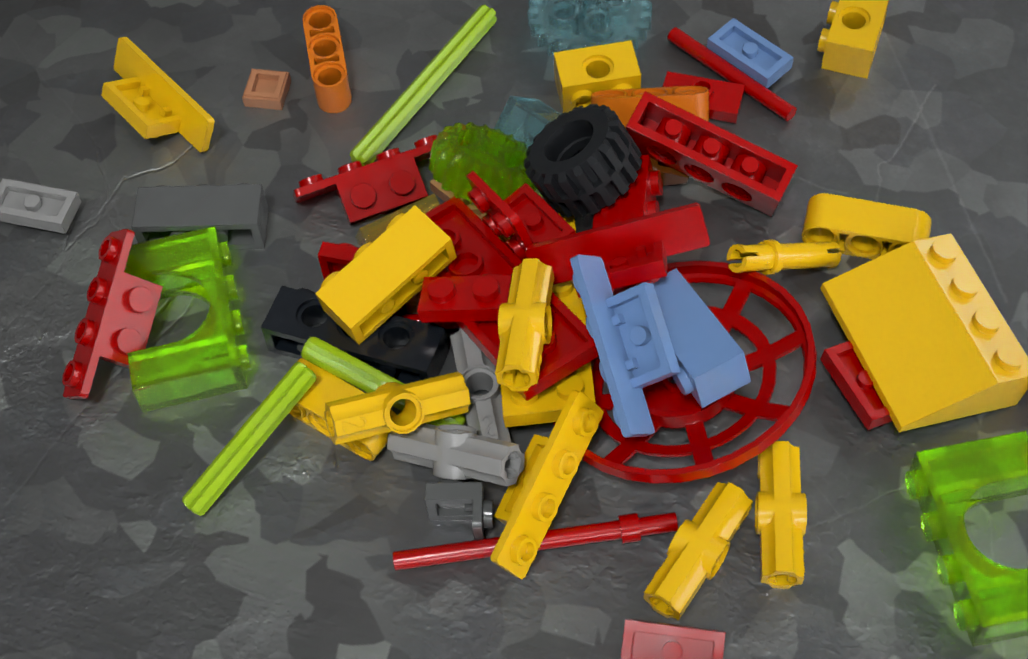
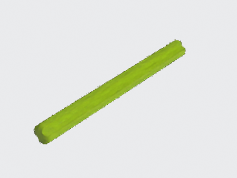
(424, 86)

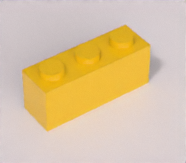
(385, 274)

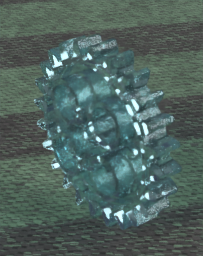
(588, 23)

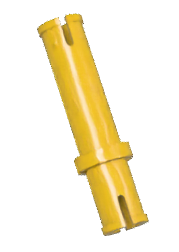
(771, 256)

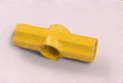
(525, 325)
(370, 412)
(780, 516)
(697, 550)

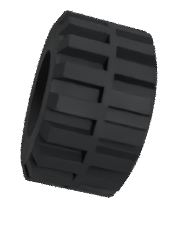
(583, 161)

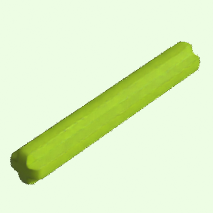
(357, 372)
(249, 439)

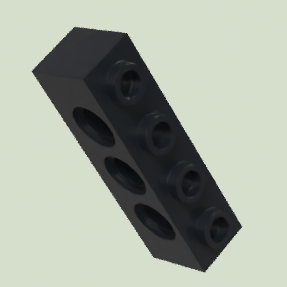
(297, 311)

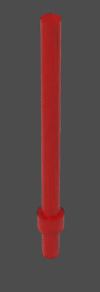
(627, 528)

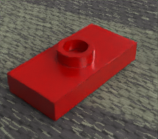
(724, 96)

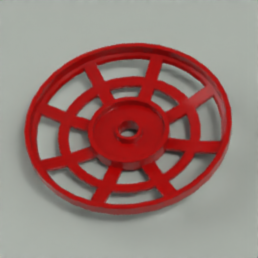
(674, 410)

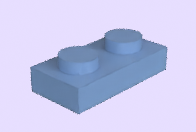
(750, 52)

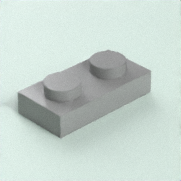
(37, 205)

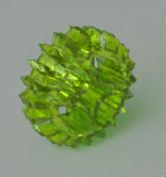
(486, 151)

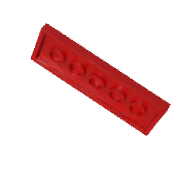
(484, 253)

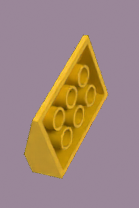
(929, 334)

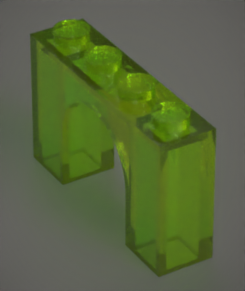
(211, 357)
(949, 483)

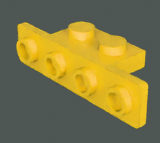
(153, 100)
(540, 487)

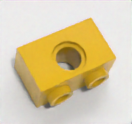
(853, 35)
(594, 69)

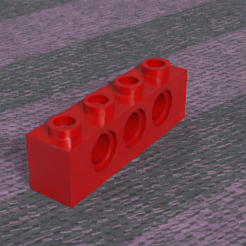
(710, 154)

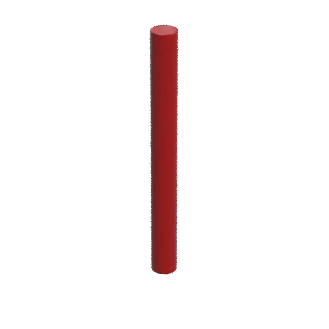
(731, 73)

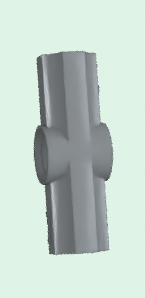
(479, 374)
(459, 453)

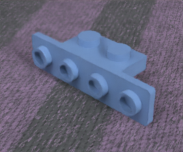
(628, 339)

